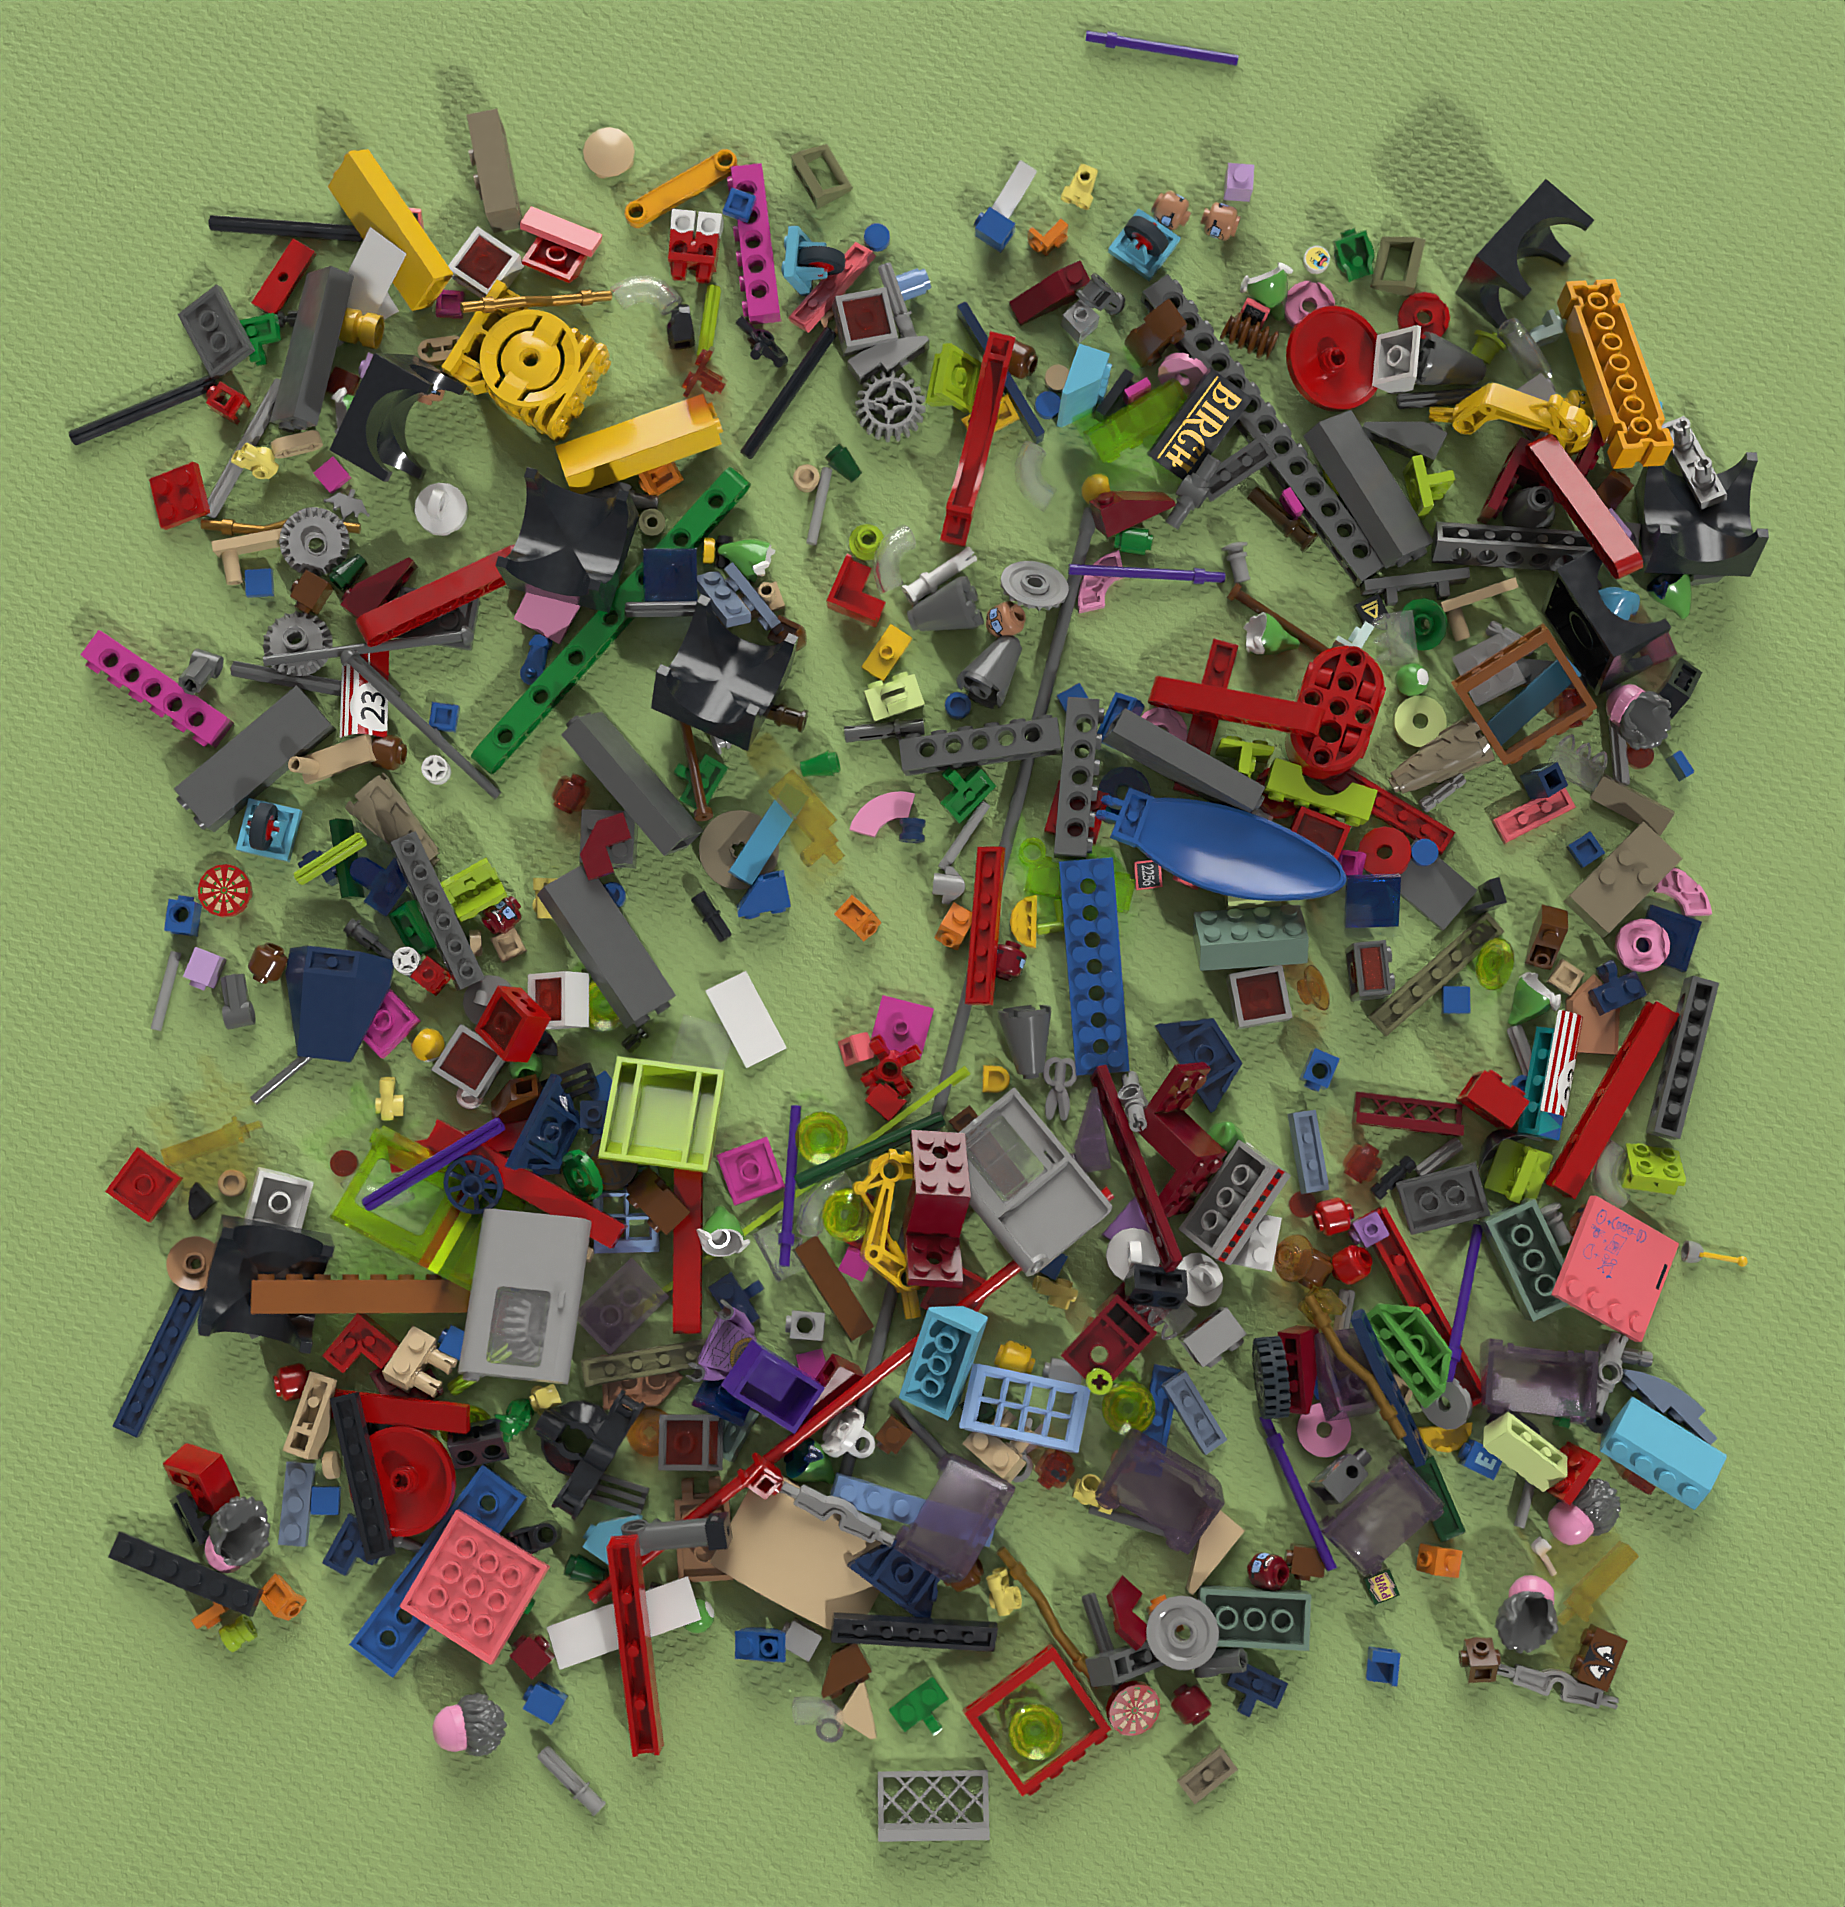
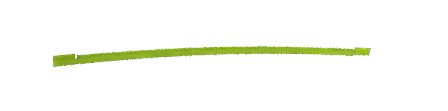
(954, 1079)

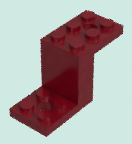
(1520, 471)
(1180, 1138)
(936, 1209)
(1117, 1330)

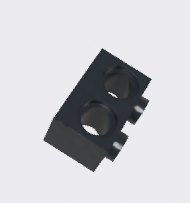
(1155, 1287)
(478, 1446)

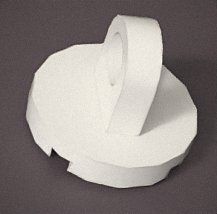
(441, 509)
(1130, 1247)
(1203, 1279)
(844, 1432)

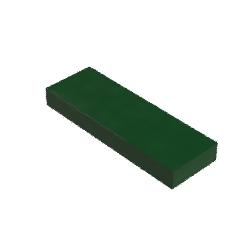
(341, 830)
(1449, 1523)

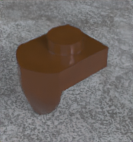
(789, 627)

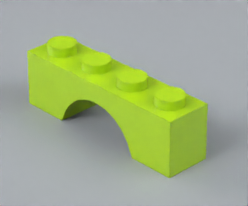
(1287, 783)

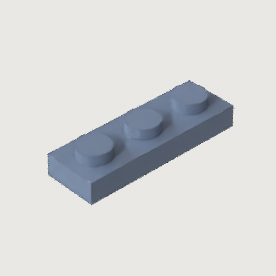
(723, 599)
(752, 599)
(1308, 1151)
(1194, 1412)
(296, 1503)

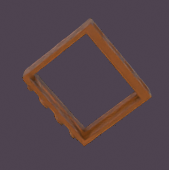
(1502, 660)

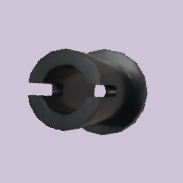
(720, 561)

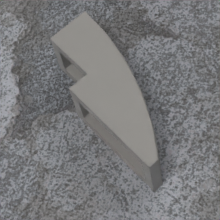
(887, 357)

